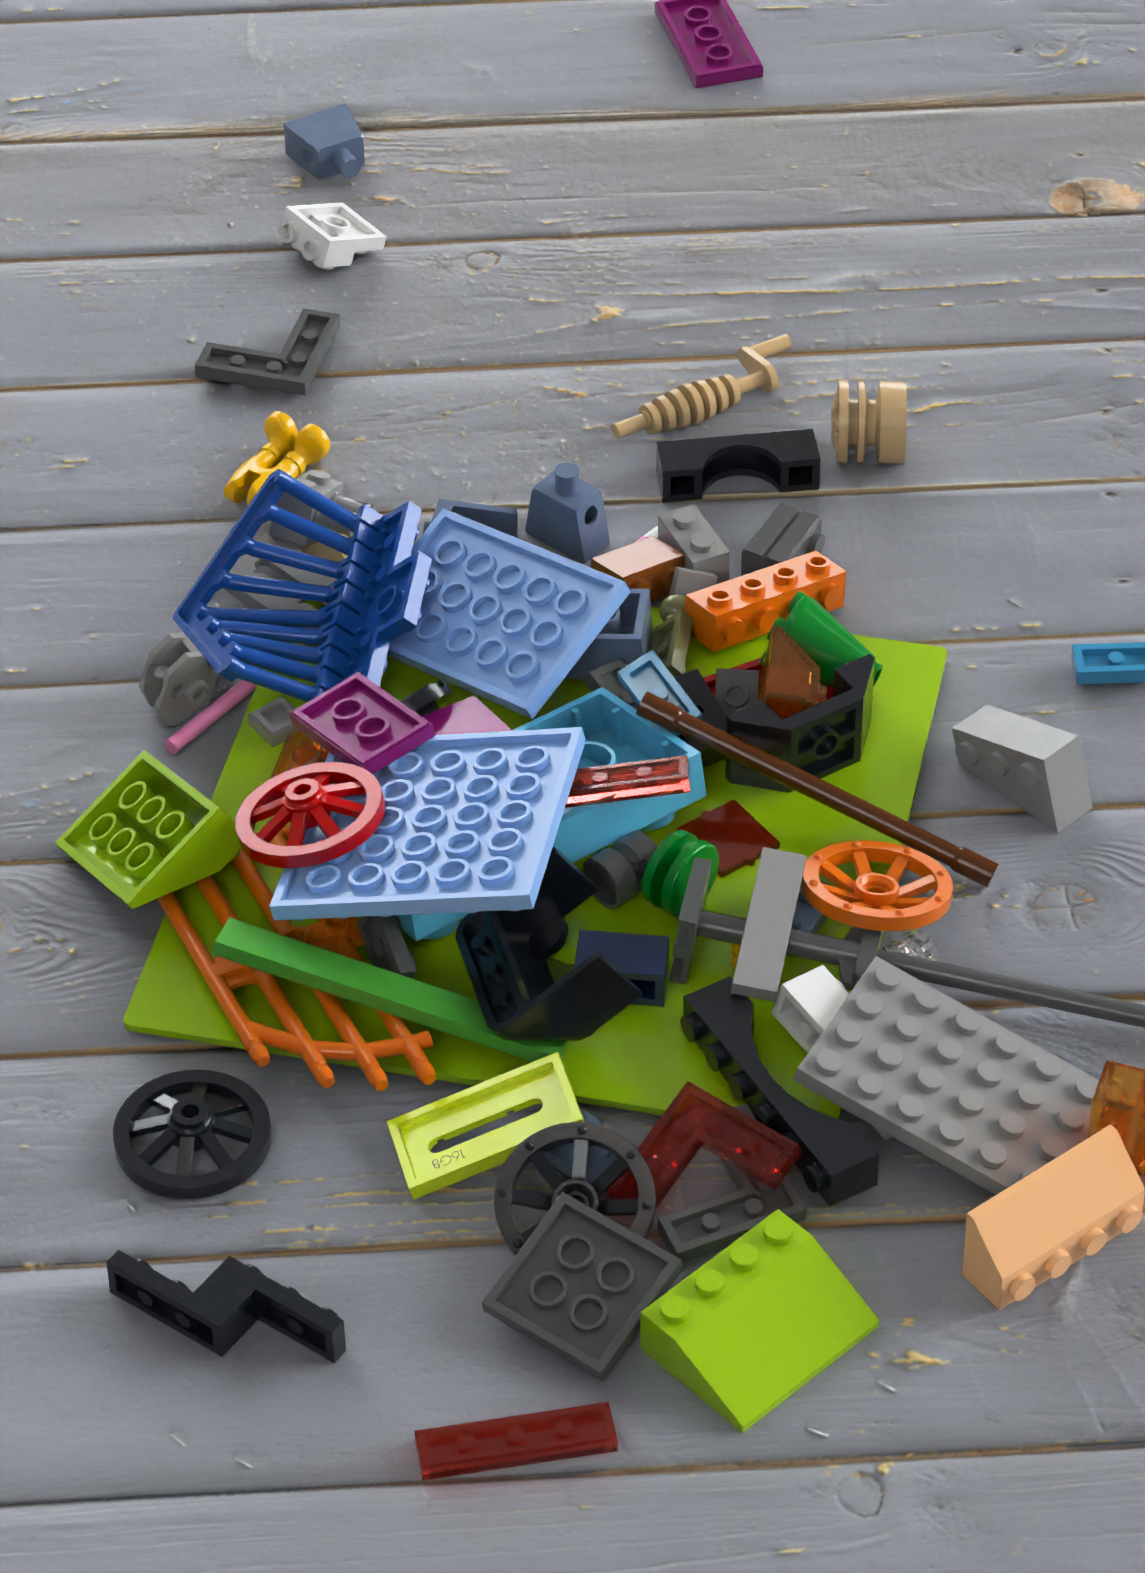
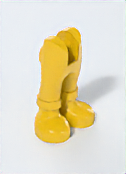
(285, 451)

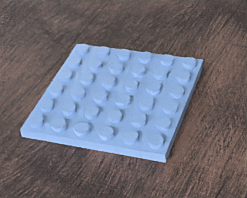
(458, 833)

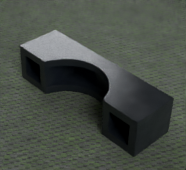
(782, 458)

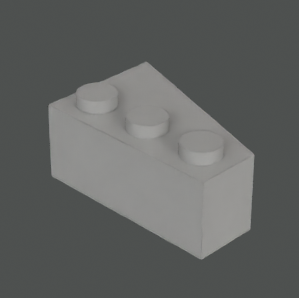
(1026, 763)

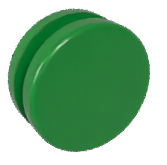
(670, 870)

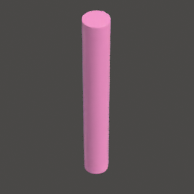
(209, 716)

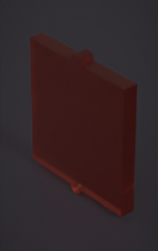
(734, 834)

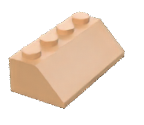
(1052, 1219)

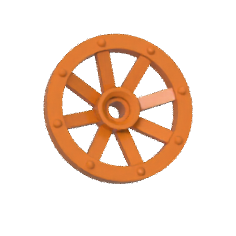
(876, 898)

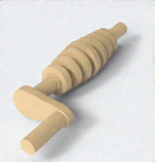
(703, 399)

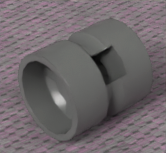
(620, 869)

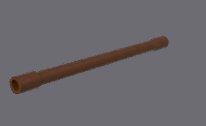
(957, 858)

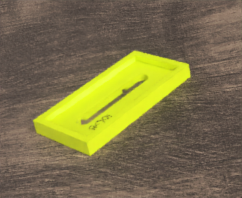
(419, 1130)

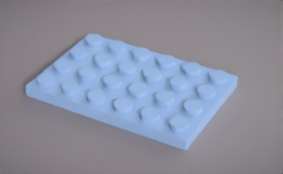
(503, 613)

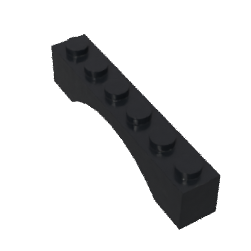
(834, 1152)

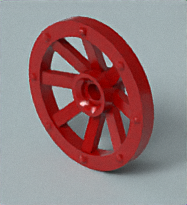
(307, 804)

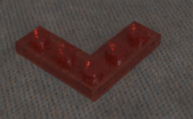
(704, 1121)

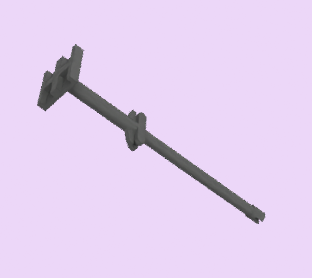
(861, 946)

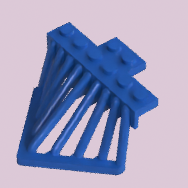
(368, 605)

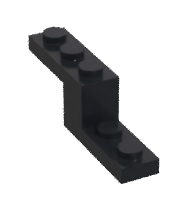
(226, 1306)

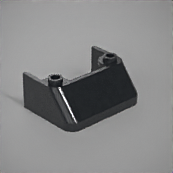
(510, 972)

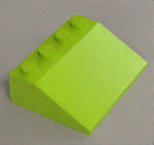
(150, 834)
(756, 1321)

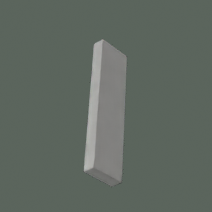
(768, 924)

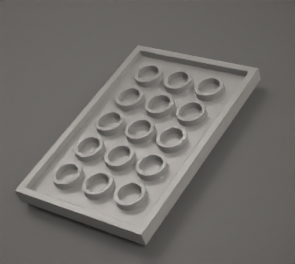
(948, 1080)

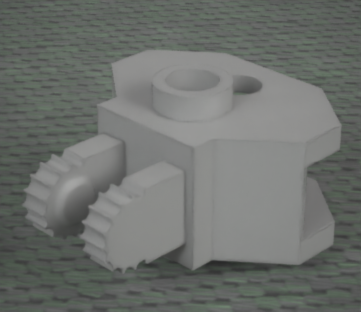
(185, 679)

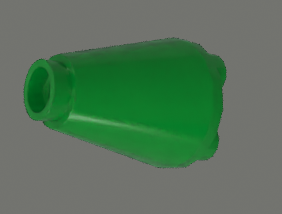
(822, 638)

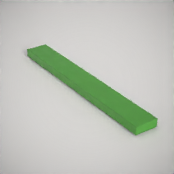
(369, 987)

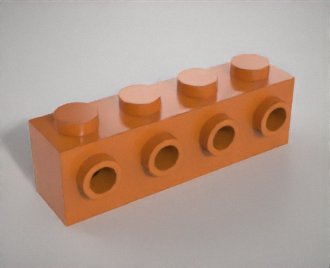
(753, 602)

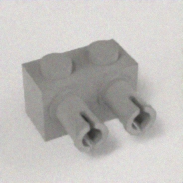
(323, 484)

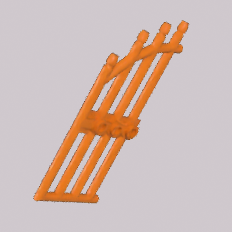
(330, 934)

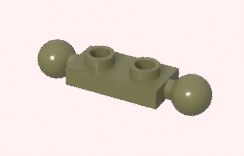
(672, 637)

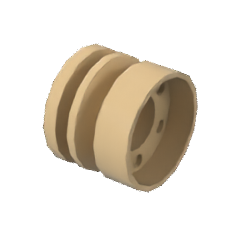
(870, 422)

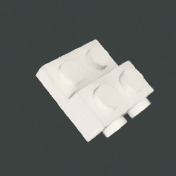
(329, 233)

